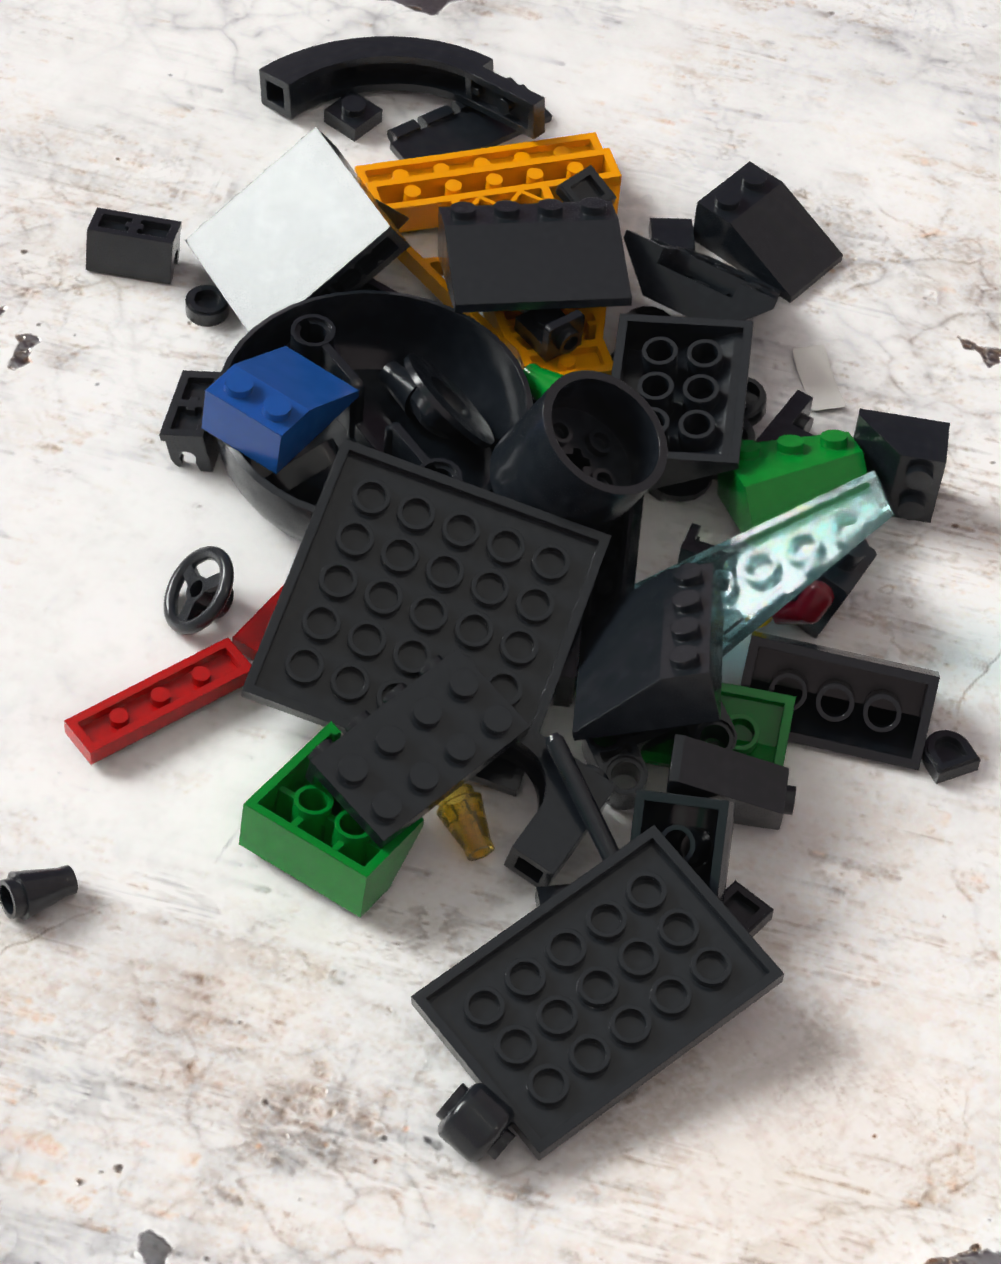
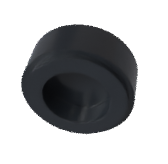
(206, 306)

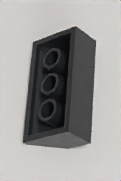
(846, 698)

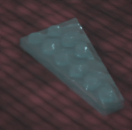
(787, 553)

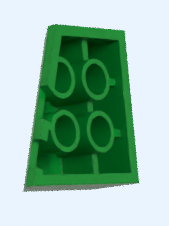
(787, 474)
(317, 840)

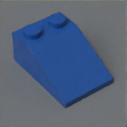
(274, 406)

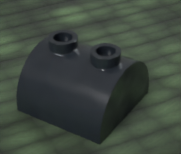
(694, 827)

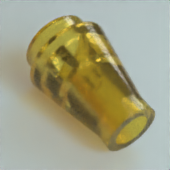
(467, 822)

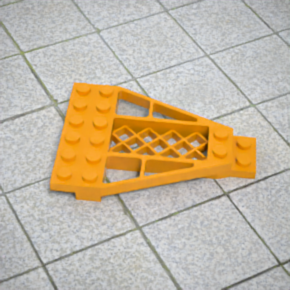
(483, 177)

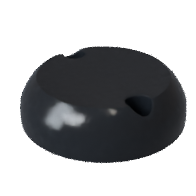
(354, 339)

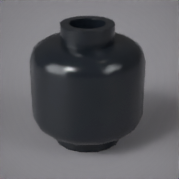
(476, 1122)

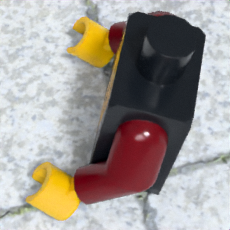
(823, 597)

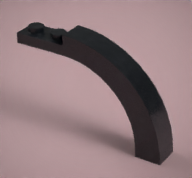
(399, 64)

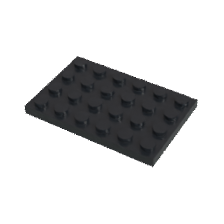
(597, 990)

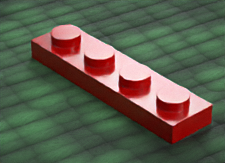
(158, 701)

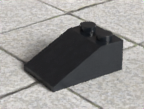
(764, 232)

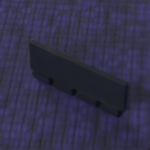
(449, 131)

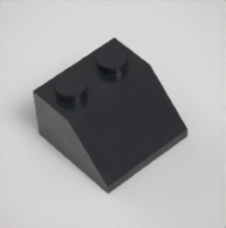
(907, 458)

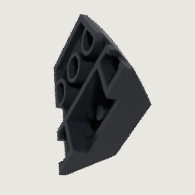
(696, 282)

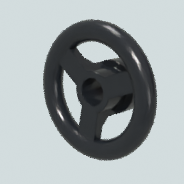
(206, 597)

